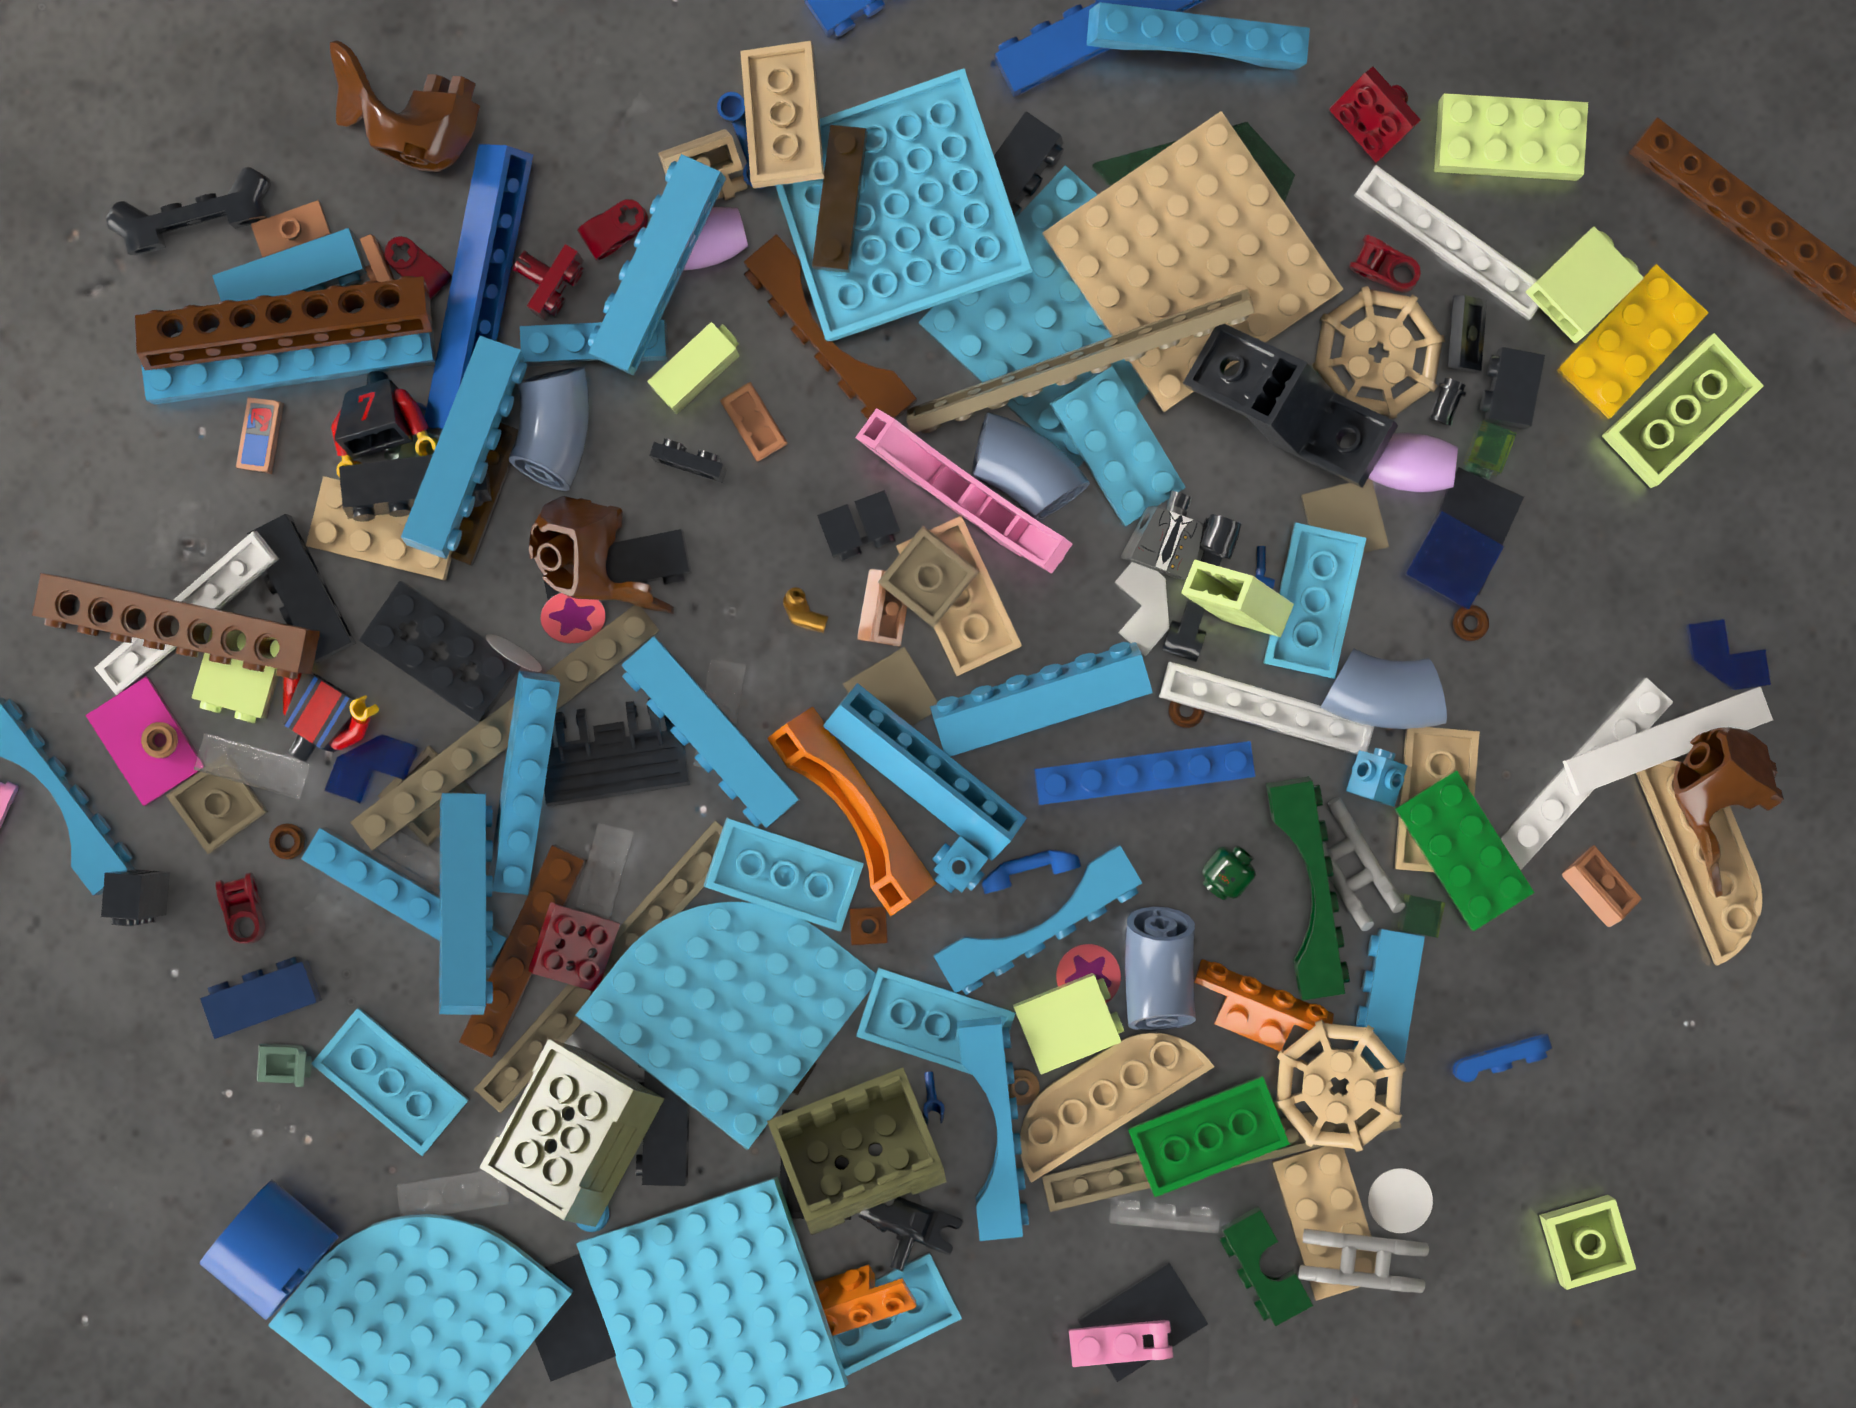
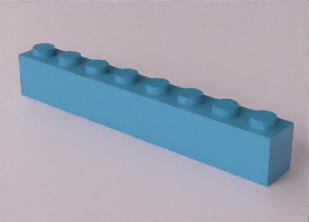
(288, 368)

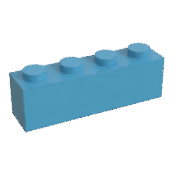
(302, 267)
(1390, 990)

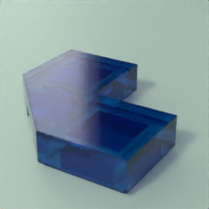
(1711, 652)
(354, 768)

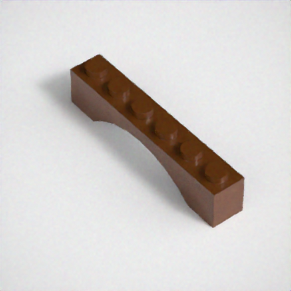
(780, 275)
(511, 974)

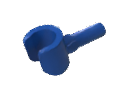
(1261, 567)
(932, 1103)

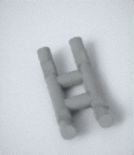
(1372, 872)
(1349, 1245)

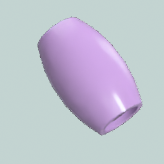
(719, 239)
(1416, 463)

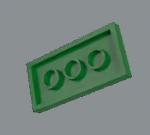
(1464, 850)
(1208, 1136)

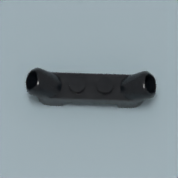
(145, 232)

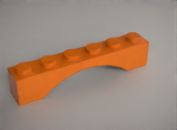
(893, 866)

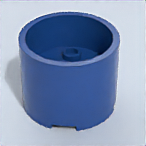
(268, 1249)

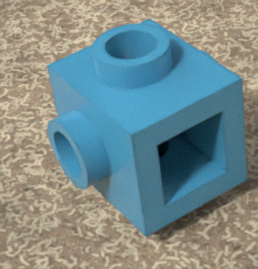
(1377, 776)
(973, 863)

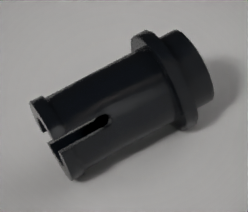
(1448, 401)

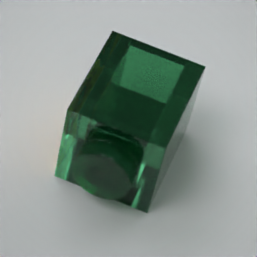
(1489, 449)
(1421, 915)

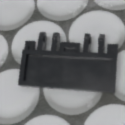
(613, 762)

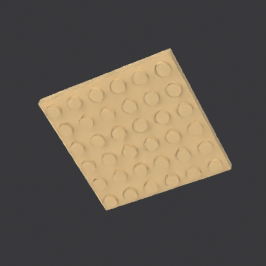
(1187, 234)

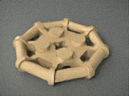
(1395, 340)
(1318, 1084)

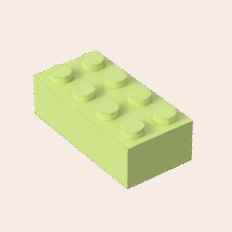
(1511, 137)
(1682, 410)

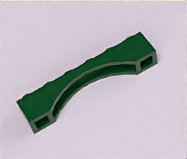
(1318, 961)

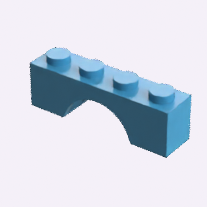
(569, 343)

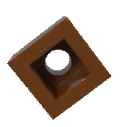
(878, 915)

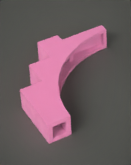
(963, 492)

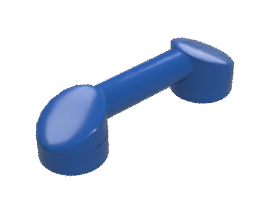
(732, 109)
(1059, 860)

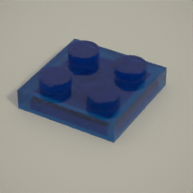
(1454, 560)

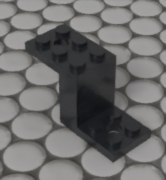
(1290, 404)

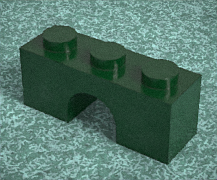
(1280, 1295)

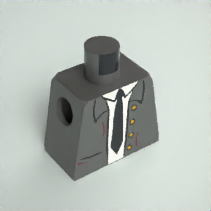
(1166, 538)

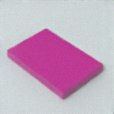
(120, 728)

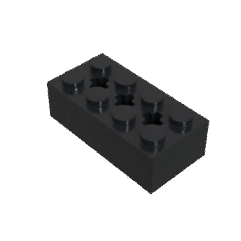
(417, 656)

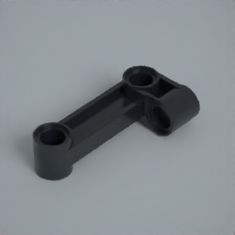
(1217, 541)

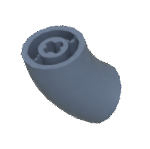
(552, 427)
(1026, 466)
(1387, 693)
(1159, 969)

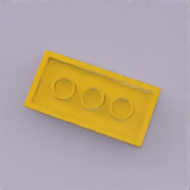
(1632, 341)

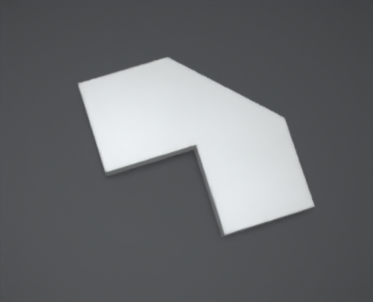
(1151, 619)

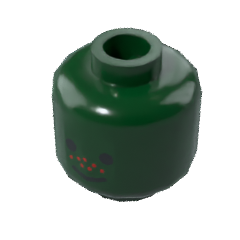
(1228, 872)

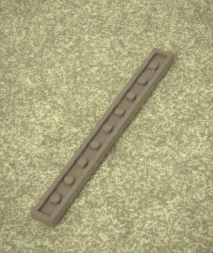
(1093, 357)
(492, 734)
(559, 1018)
(1126, 1173)

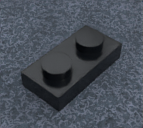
(1467, 333)

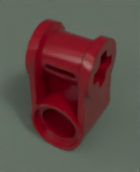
(607, 233)
(418, 264)
(1383, 265)
(240, 906)

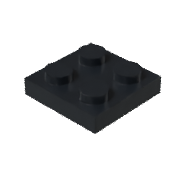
(675, 455)

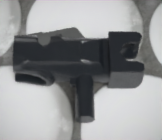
(911, 1224)

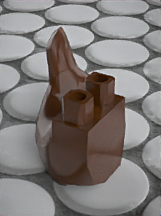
(423, 135)
(572, 549)
(1722, 771)

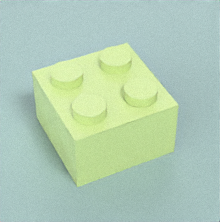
(1587, 1242)

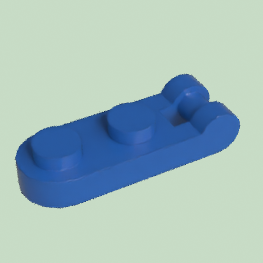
(1501, 1057)

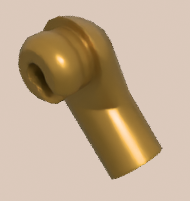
(800, 613)

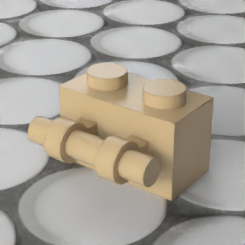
(715, 151)

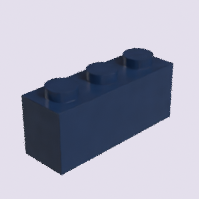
(260, 997)

